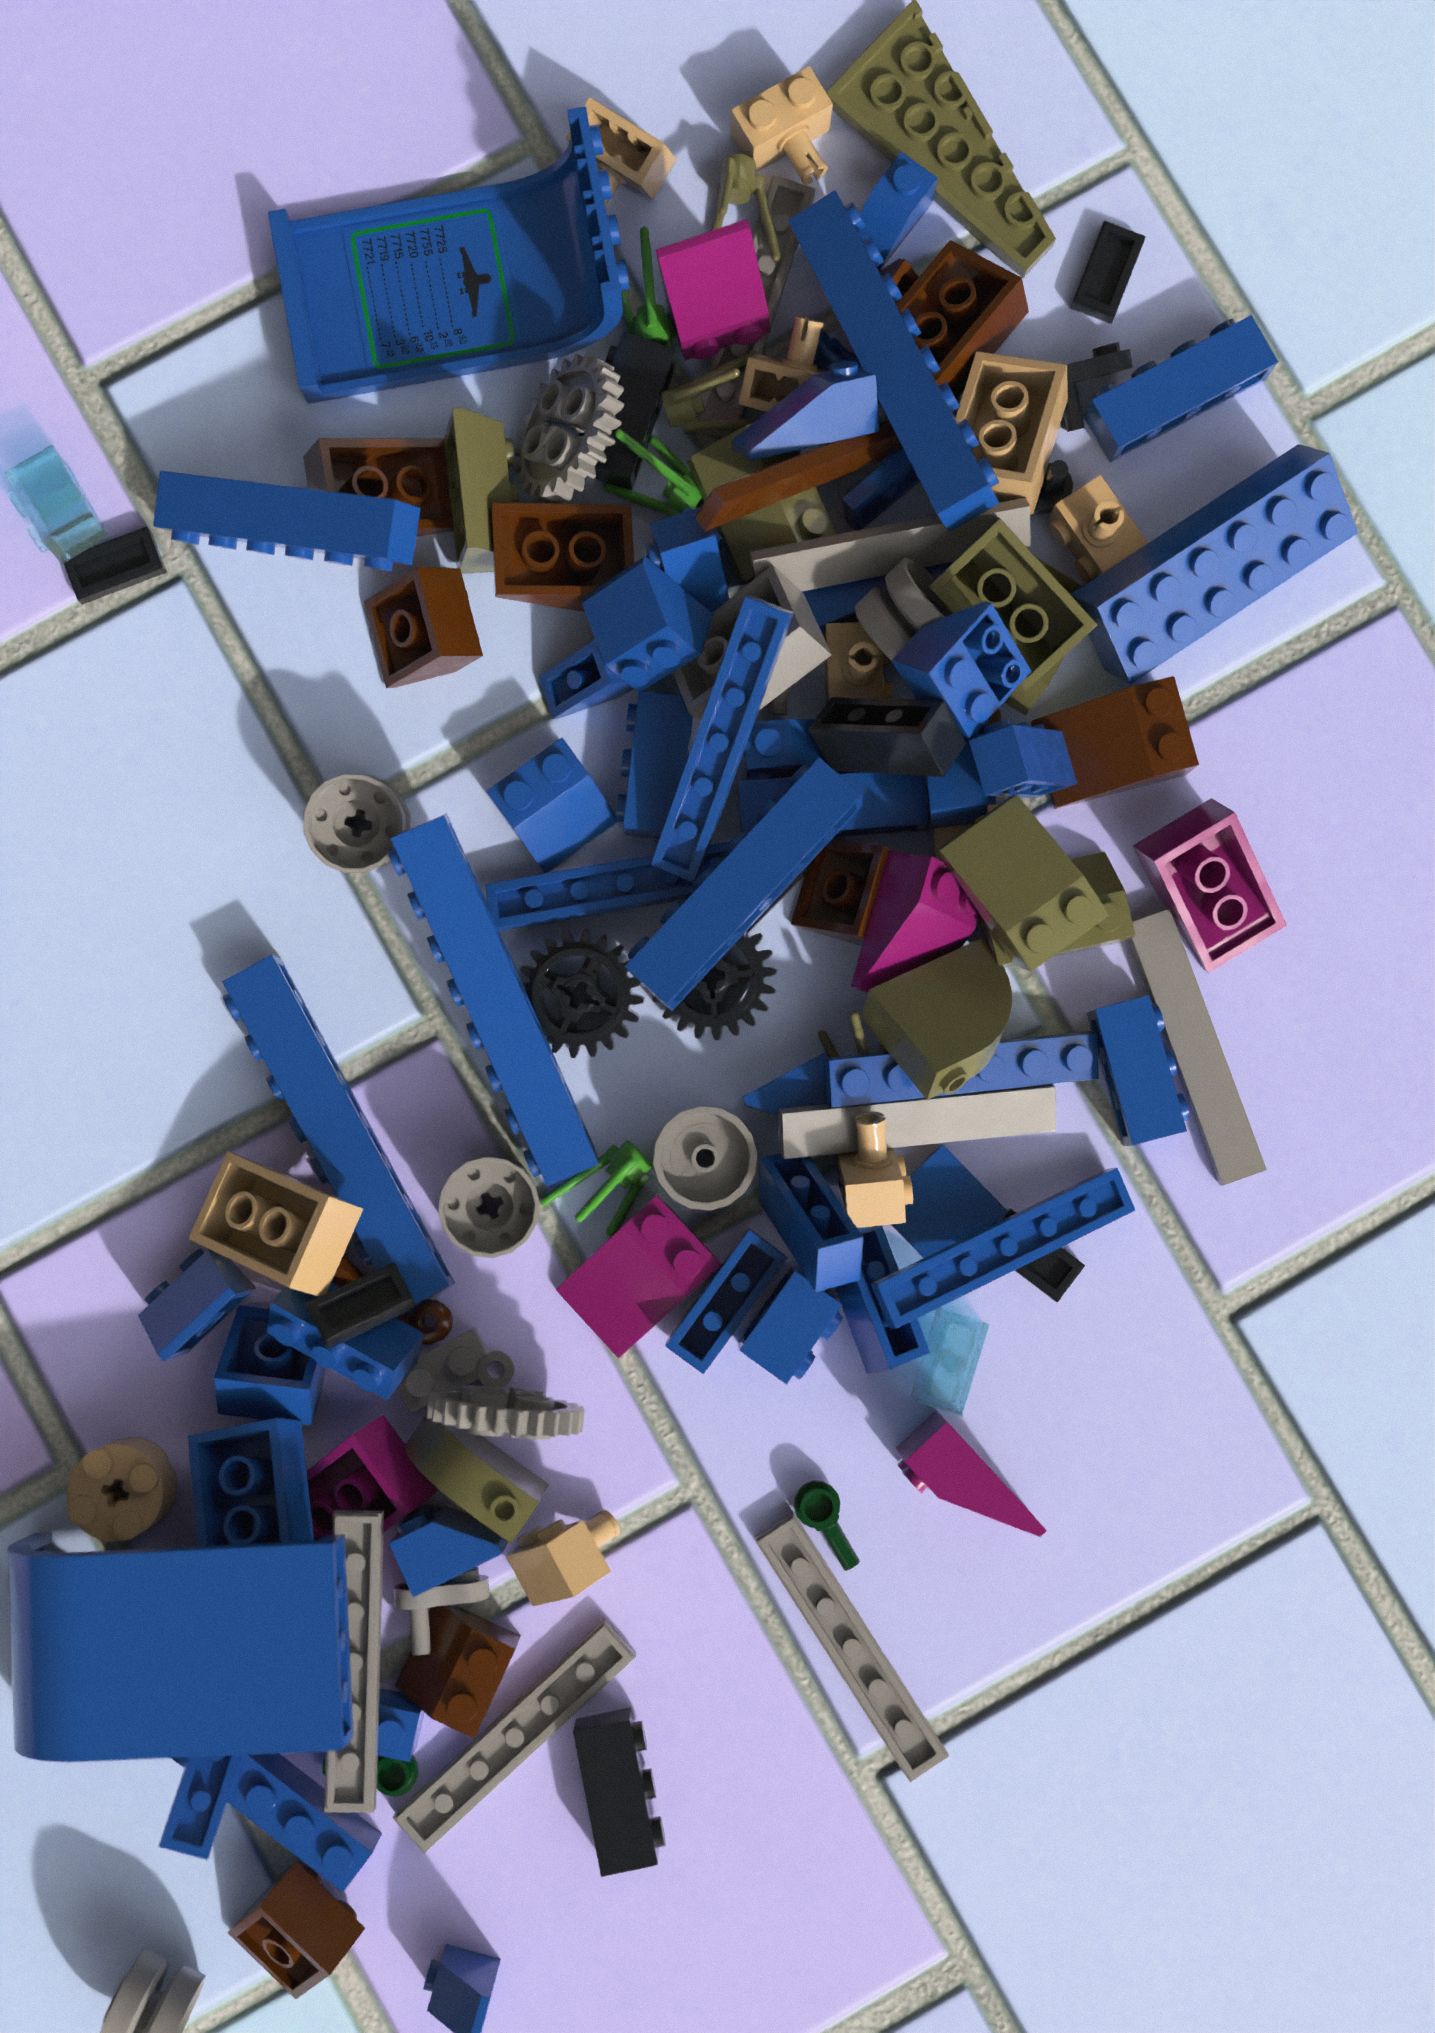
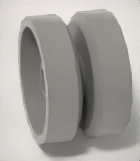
(900, 611)
(677, 1164)
(143, 2007)

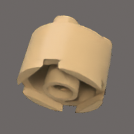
(97, 1502)

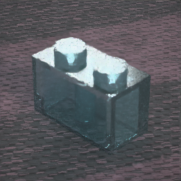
(55, 504)
(950, 1366)

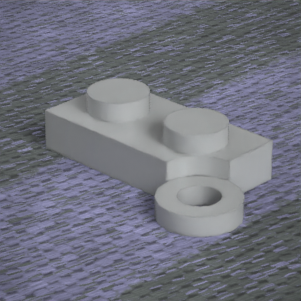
(452, 1367)

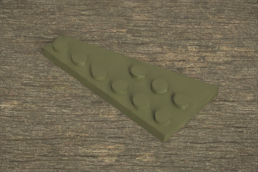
(914, 103)

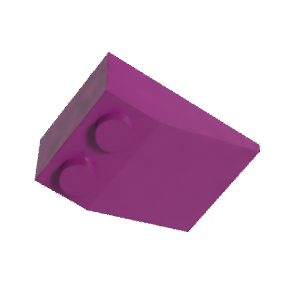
(714, 291)
(1211, 883)
(914, 919)
(638, 1276)
(944, 1462)
(366, 1474)

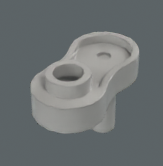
(462, 1589)

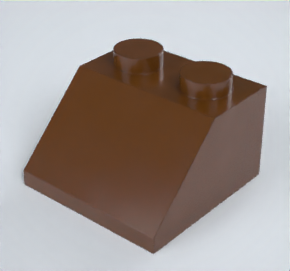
(423, 626)
(841, 890)
(461, 1671)
(297, 1930)

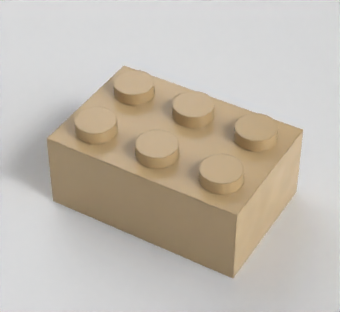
(1016, 419)
(275, 1224)

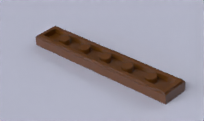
(795, 476)

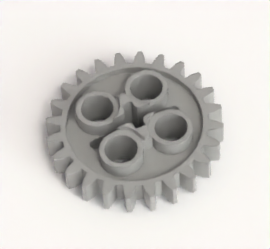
(583, 400)
(495, 1412)

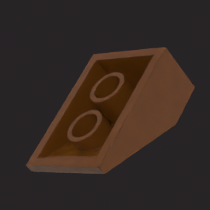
(386, 468)
(558, 550)
(1124, 741)

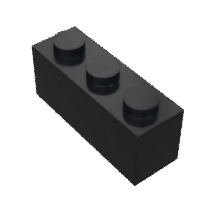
(644, 373)
(888, 736)
(618, 1791)

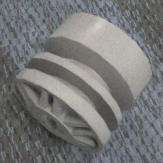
(329, 817)
(481, 1233)

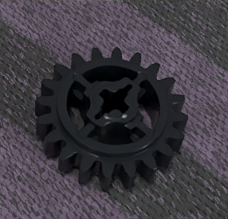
(596, 955)
(716, 1016)

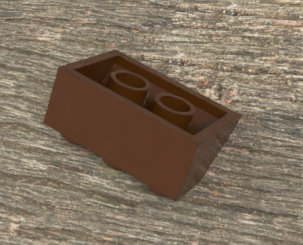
(963, 308)

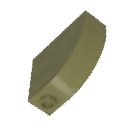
(943, 1017)
(476, 1476)

